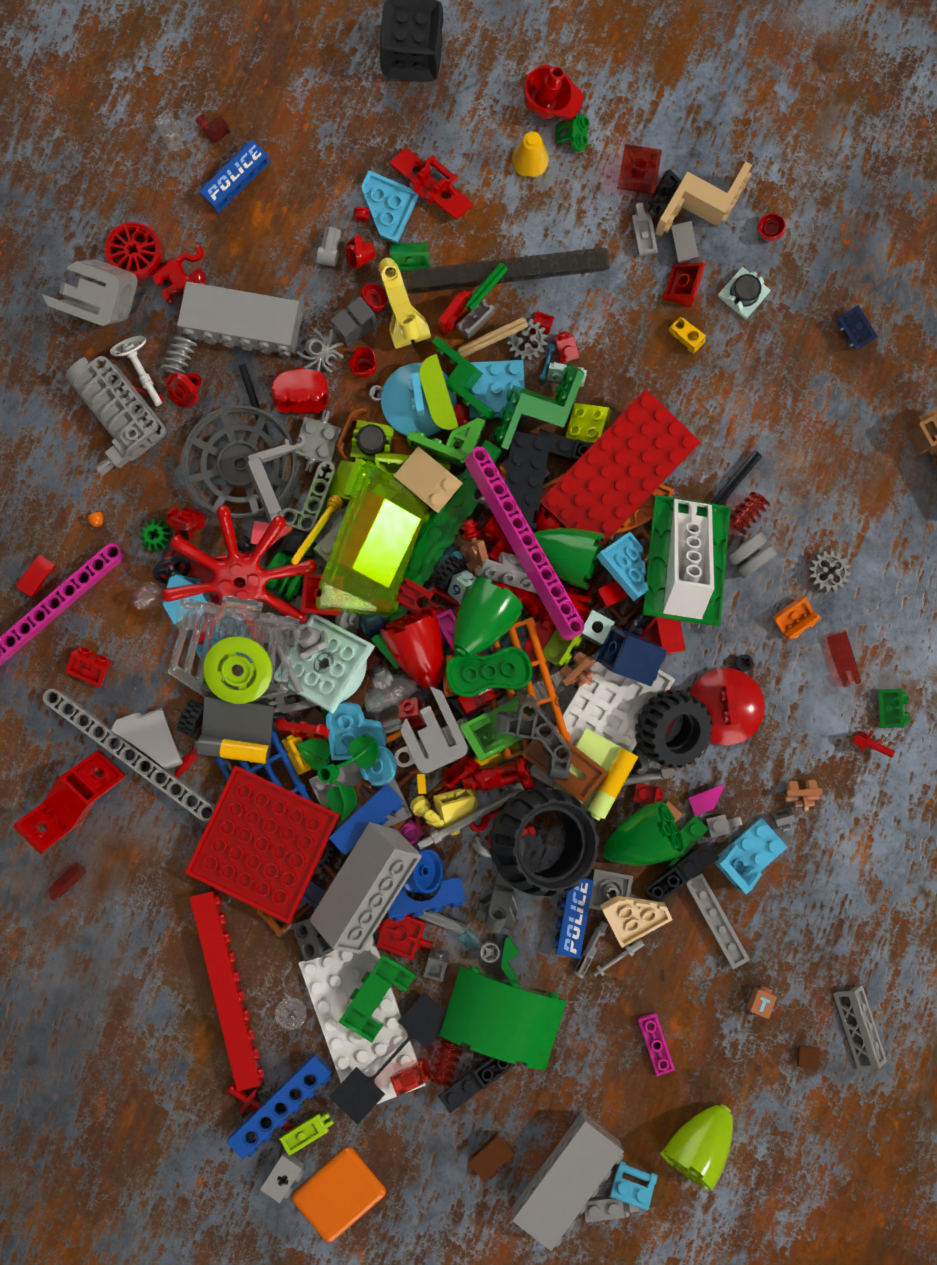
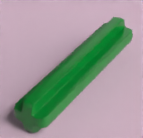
(486, 286)

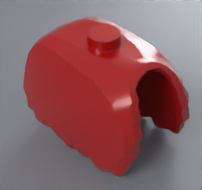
(300, 391)

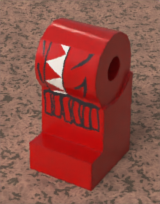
(472, 704)

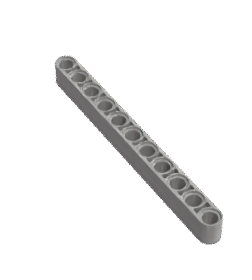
(122, 750)

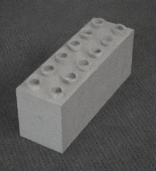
(240, 319)
(365, 888)
(567, 1181)

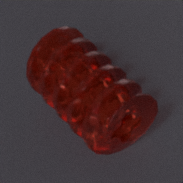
(747, 512)
(446, 1063)

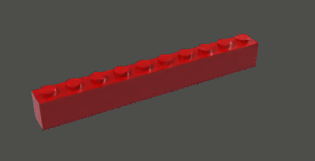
(226, 990)

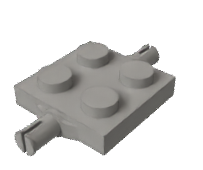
(319, 441)

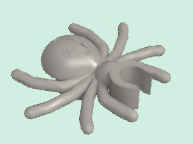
(321, 351)

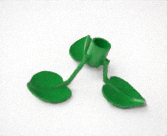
(316, 753)

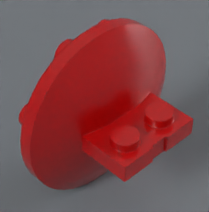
(733, 703)

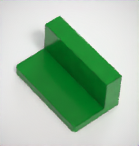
(410, 255)

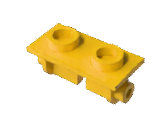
(294, 754)

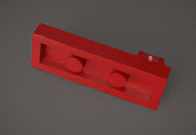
(544, 631)

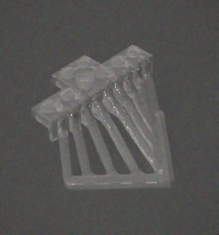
(230, 619)

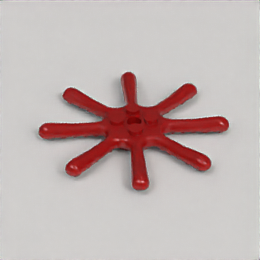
(239, 566)

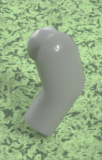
(481, 850)

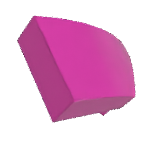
(706, 800)

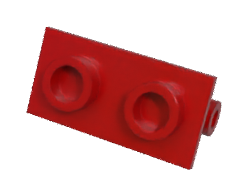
(458, 770)

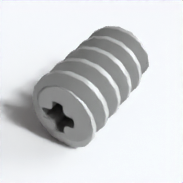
(178, 355)

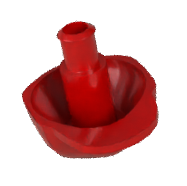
(551, 93)

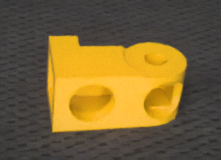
(687, 334)

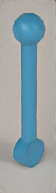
(551, 348)

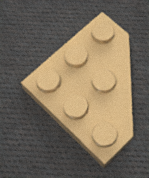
(634, 917)

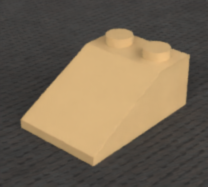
(428, 479)

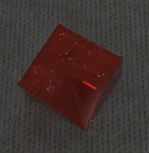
(639, 169)

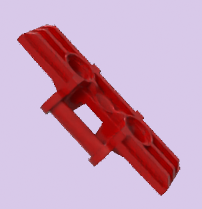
(427, 186)
(411, 592)

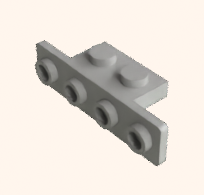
(507, 571)

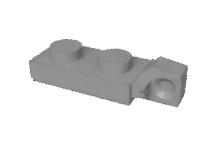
(644, 231)
(607, 1209)

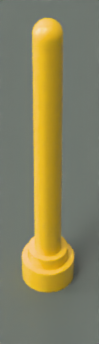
(333, 504)

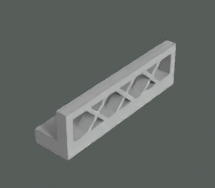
(865, 1028)

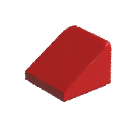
(545, 320)

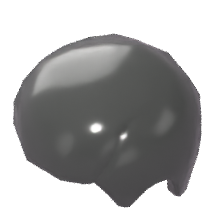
(641, 765)

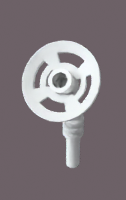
(129, 348)

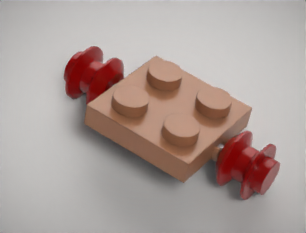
(471, 548)

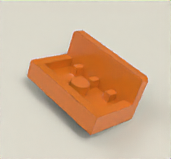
(796, 618)

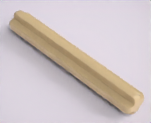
(493, 337)

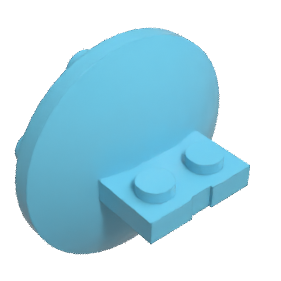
(406, 404)

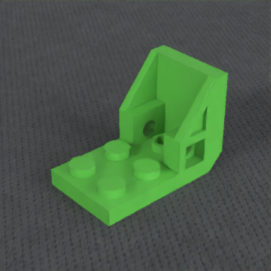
(465, 438)
(482, 735)

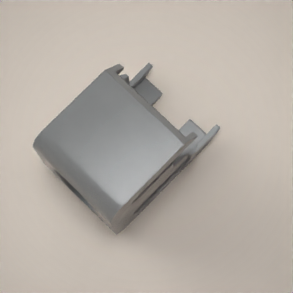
(99, 302)
(434, 739)

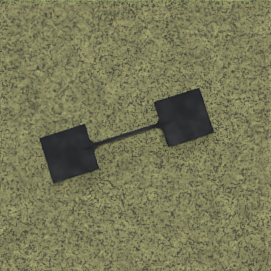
(359, 1092)

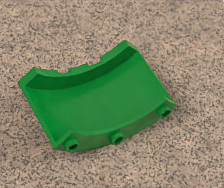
(502, 1018)

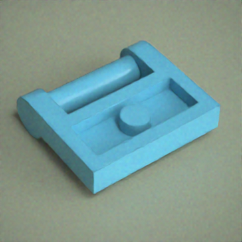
(631, 1192)

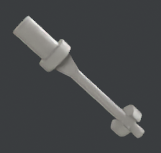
(629, 950)

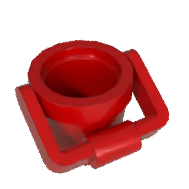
(358, 252)

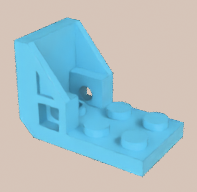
(749, 855)

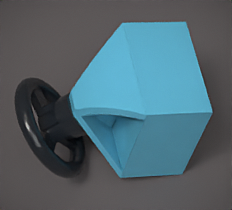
(175, 578)

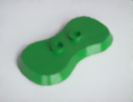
(504, 669)

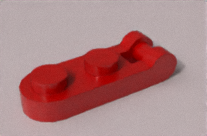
(303, 729)

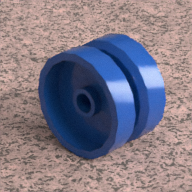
(426, 874)

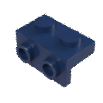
(856, 327)

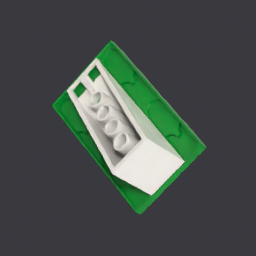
(686, 560)

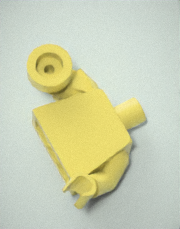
(449, 807)

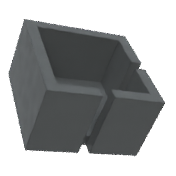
(354, 321)

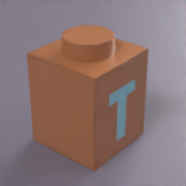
(762, 1001)

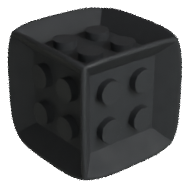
(411, 39)

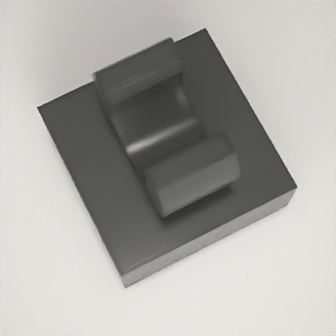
(783, 818)

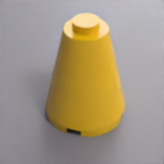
(530, 156)

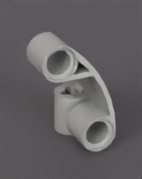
(150, 735)

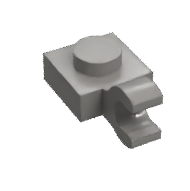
(720, 825)

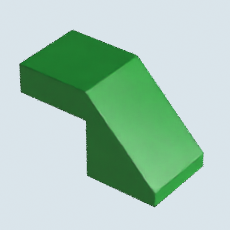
(509, 951)

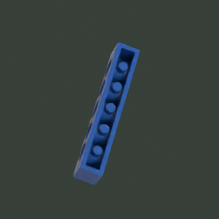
(238, 1139)

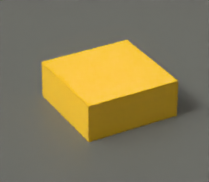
(421, 779)

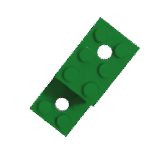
(538, 406)

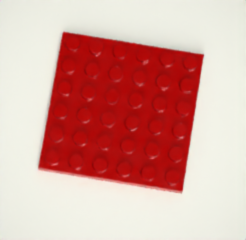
(262, 844)

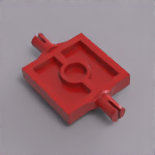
(402, 936)

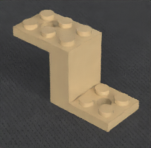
(703, 199)

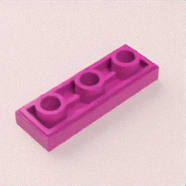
(653, 1033)

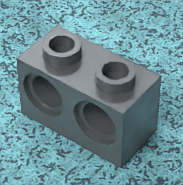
(310, 940)

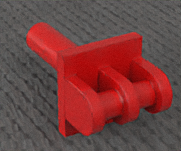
(862, 740)

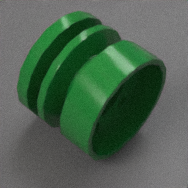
(289, 585)

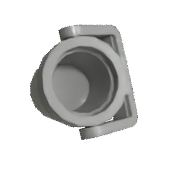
(310, 640)

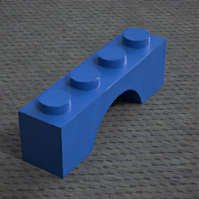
(449, 894)

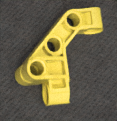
(406, 321)

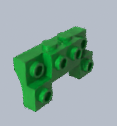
(366, 999)

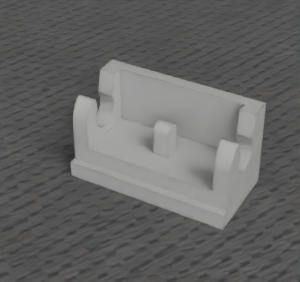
(685, 243)
(475, 319)

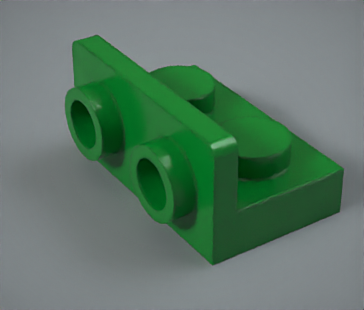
(893, 708)

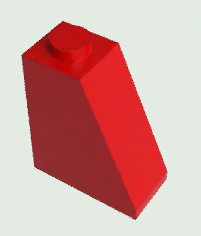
(611, 595)

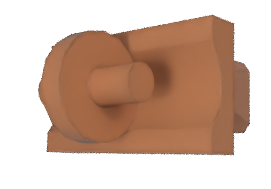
(584, 664)
(805, 797)

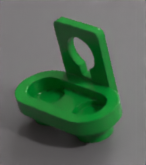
(577, 132)

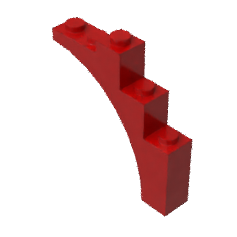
(493, 533)

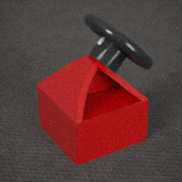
(659, 631)

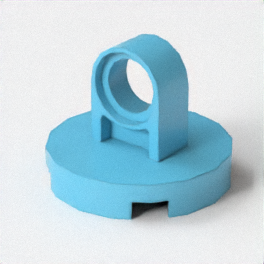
(383, 770)

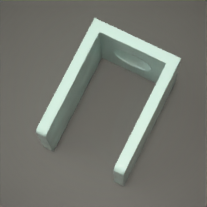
(589, 634)

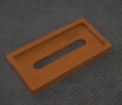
(579, 788)

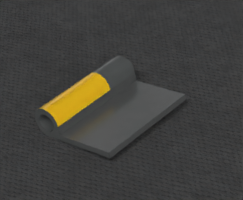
(236, 730)

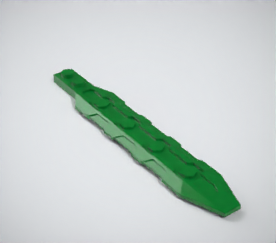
(441, 530)

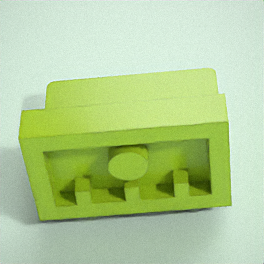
(346, 478)
(558, 649)

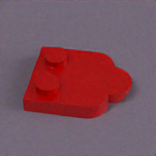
(448, 319)

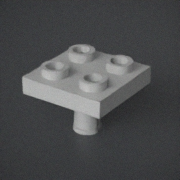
(607, 886)

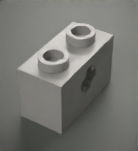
(274, 1185)

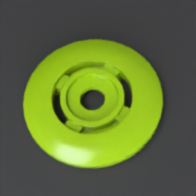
(219, 666)

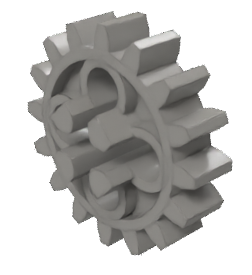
(529, 350)
(830, 561)

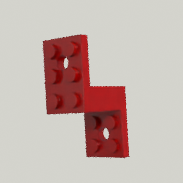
(69, 801)

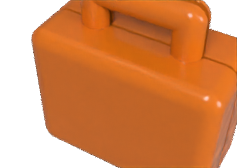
(338, 1194)

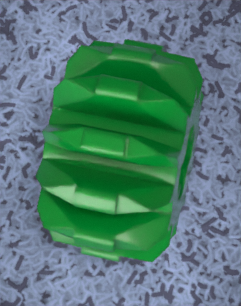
(155, 528)

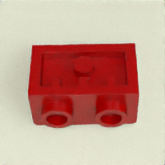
(88, 666)

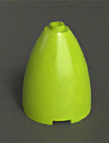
(702, 1146)

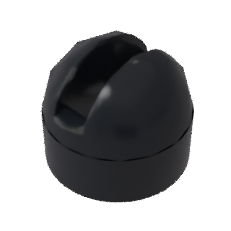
(244, 544)

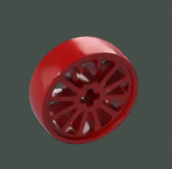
(138, 230)

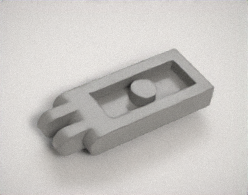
(381, 675)

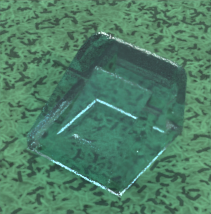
(470, 940)

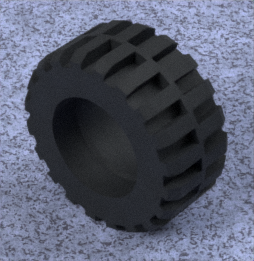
(689, 741)

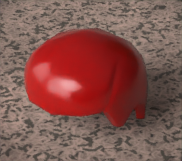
(771, 227)
(374, 297)
(363, 362)

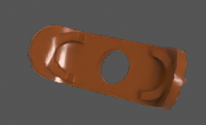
(354, 416)

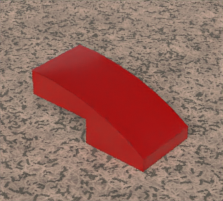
(35, 576)

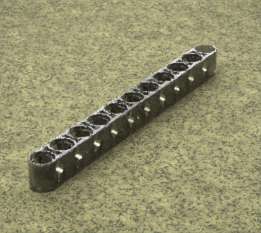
(518, 270)

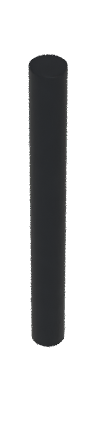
(250, 390)

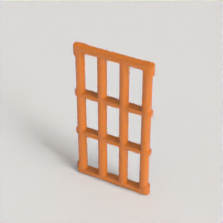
(541, 661)

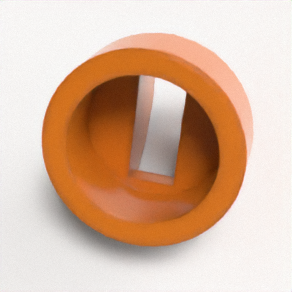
(96, 519)

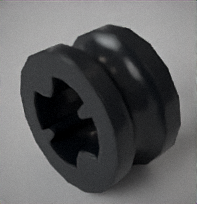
(743, 657)

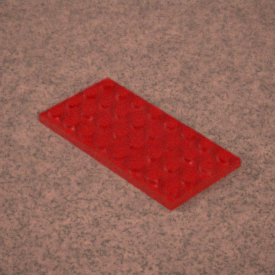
(621, 468)

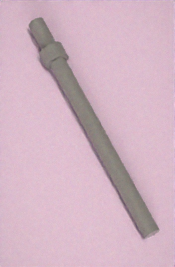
(436, 836)

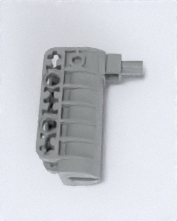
(114, 411)

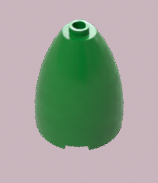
(571, 553)
(484, 617)
(645, 837)

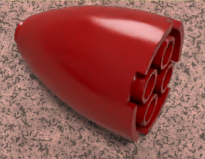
(417, 646)

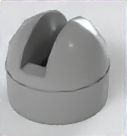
(372, 391)

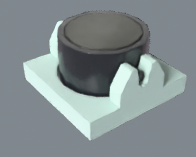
(745, 291)

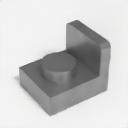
(436, 964)

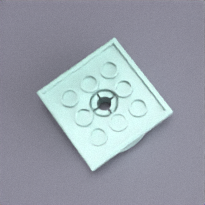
(347, 662)

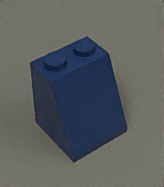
(631, 656)

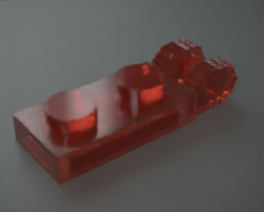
(843, 658)

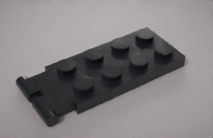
(526, 472)

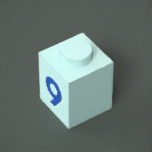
(460, 584)

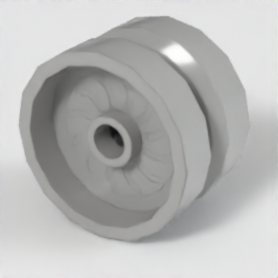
(752, 555)

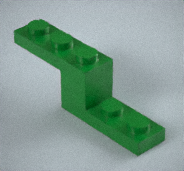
(463, 379)

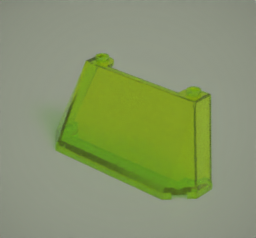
(372, 546)

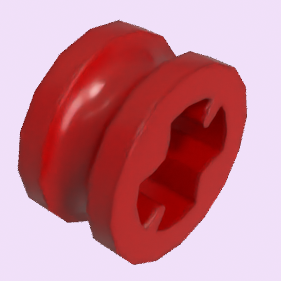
(361, 214)

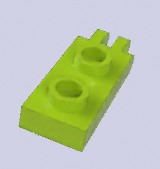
(305, 1132)

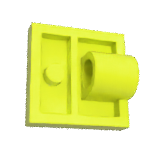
(588, 422)

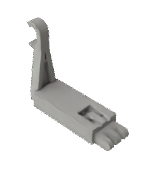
(260, 478)

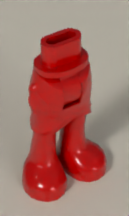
(493, 776)

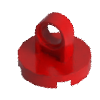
(182, 389)
(186, 520)

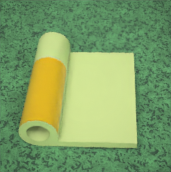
(613, 759)

